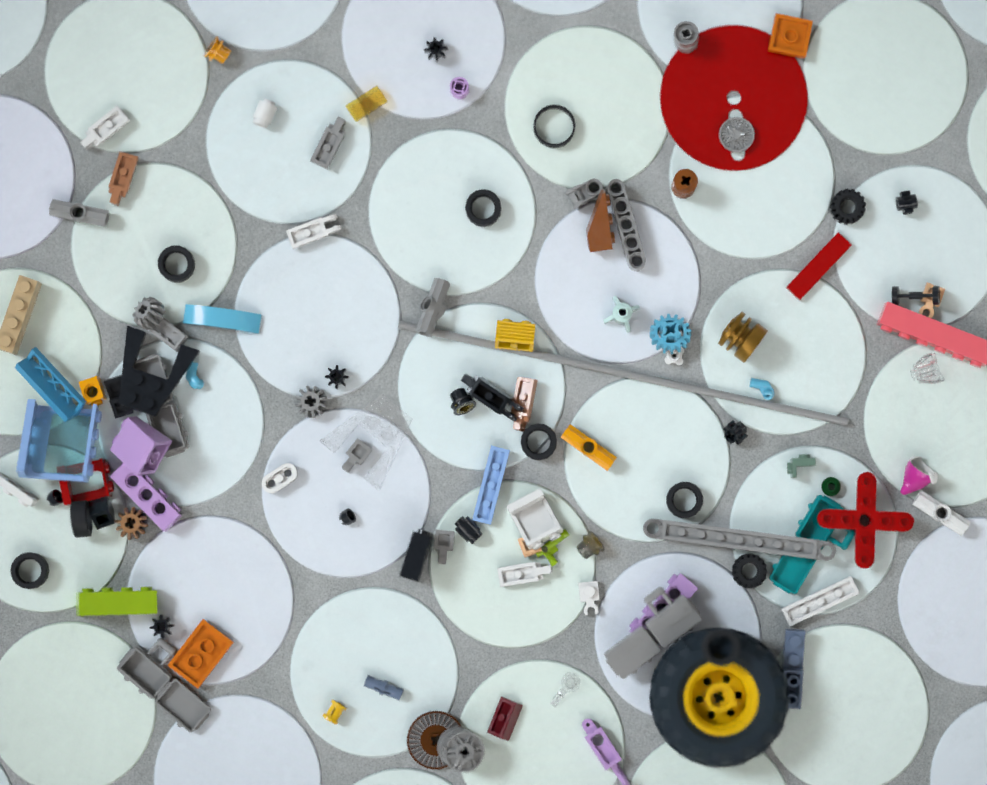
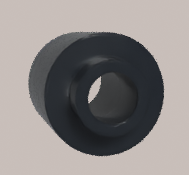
(468, 529)

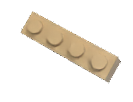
(18, 314)

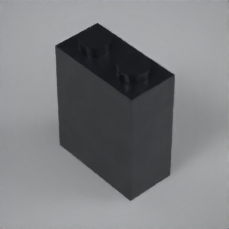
(416, 555)

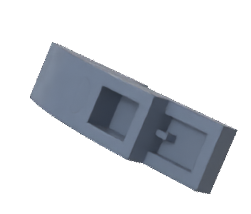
(793, 665)

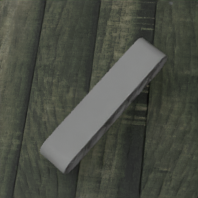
(626, 215)

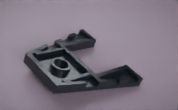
(143, 390)

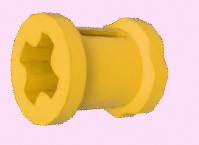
(334, 712)

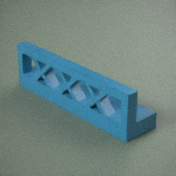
(49, 387)

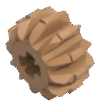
(126, 520)

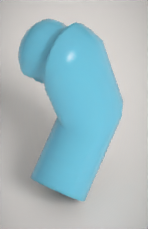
(192, 378)
(764, 387)

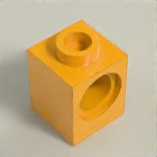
(89, 383)

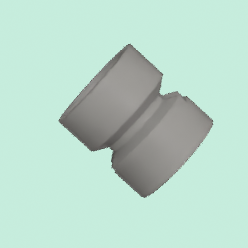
(686, 37)

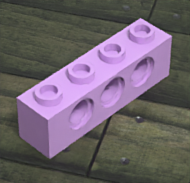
(163, 521)
(676, 581)

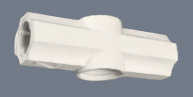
(930, 506)

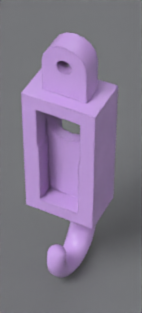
(606, 752)

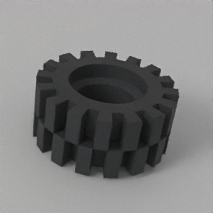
(847, 195)
(738, 575)

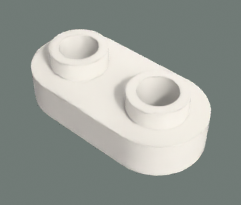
(279, 477)

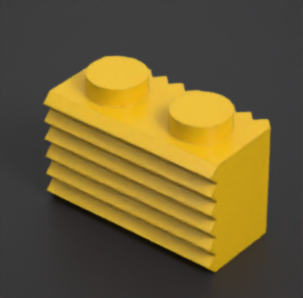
(515, 335)

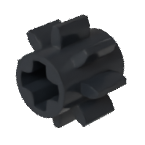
(430, 49)
(906, 202)
(340, 380)
(735, 432)
(167, 625)

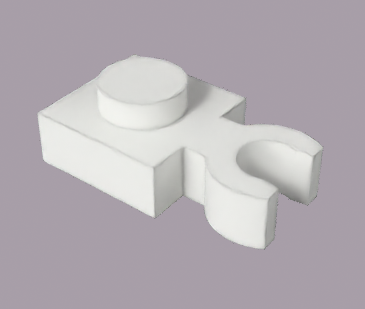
(589, 593)

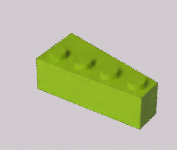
(116, 603)

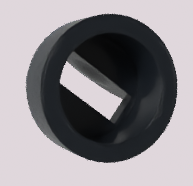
(55, 494)
(347, 517)

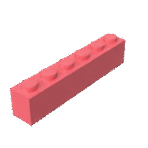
(933, 333)

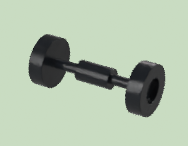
(916, 295)

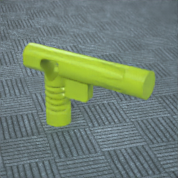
(551, 548)

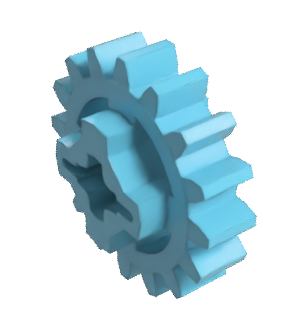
(670, 334)

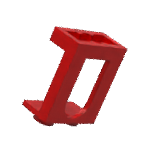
(99, 465)

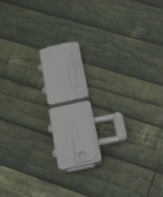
(168, 419)
(663, 628)
(154, 681)

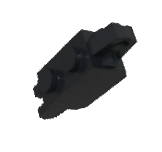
(491, 396)

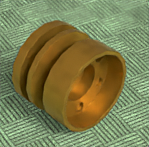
(742, 336)

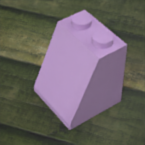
(140, 446)

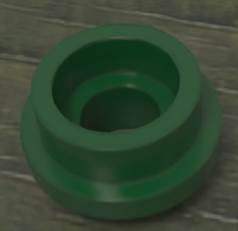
(824, 486)

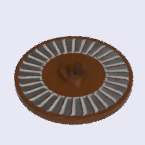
(420, 734)

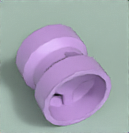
(459, 91)

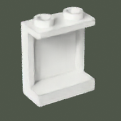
(535, 519)

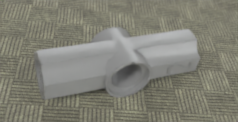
(90, 215)
(433, 307)

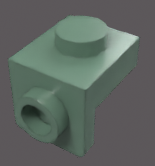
(803, 461)

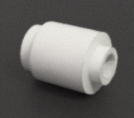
(264, 113)

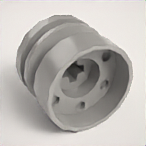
(457, 739)

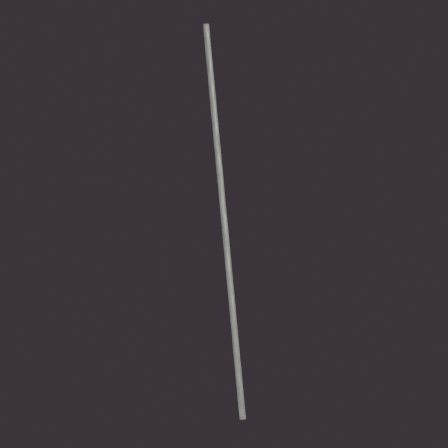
(637, 376)

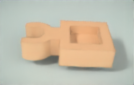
(928, 300)

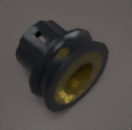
(462, 402)

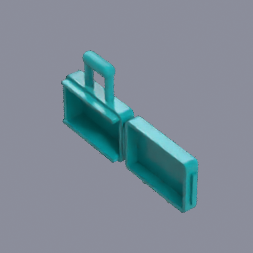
(792, 571)

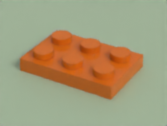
(200, 653)

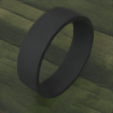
(548, 108)

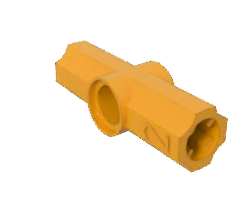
(578, 439)

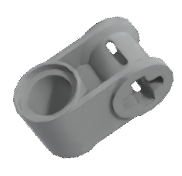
(583, 193)

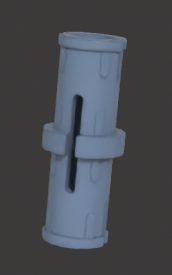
(383, 687)

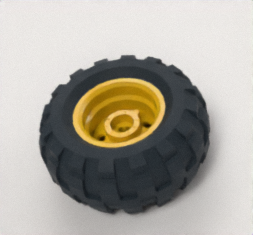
(724, 739)

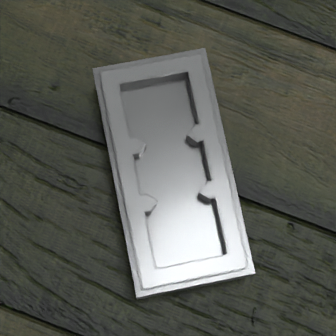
(169, 334)

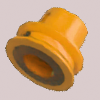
(217, 51)

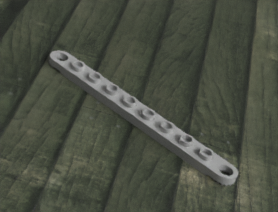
(739, 539)

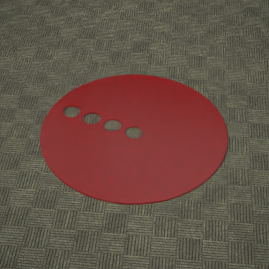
(727, 61)

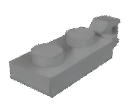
(329, 144)

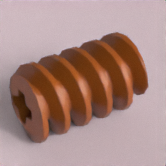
(684, 176)

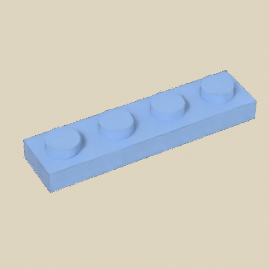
(491, 485)

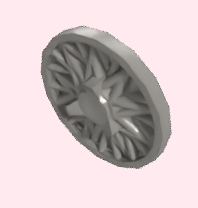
(736, 134)

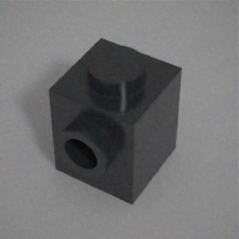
(102, 512)

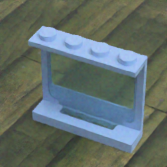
(55, 447)

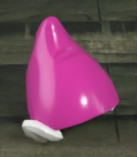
(917, 476)

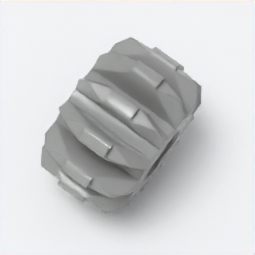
(148, 313)
(307, 407)

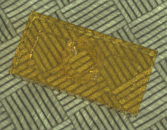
(366, 104)

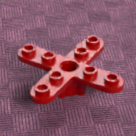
(878, 520)

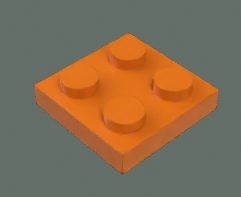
(790, 36)

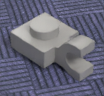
(357, 453)
(443, 542)

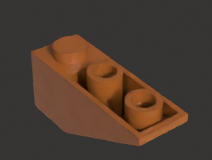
(598, 228)

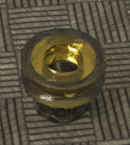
(590, 545)

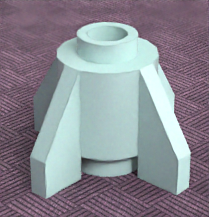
(621, 319)

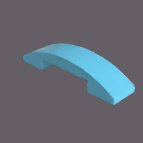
(222, 318)

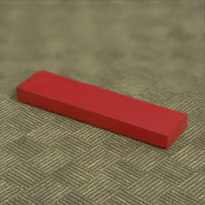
(818, 266)

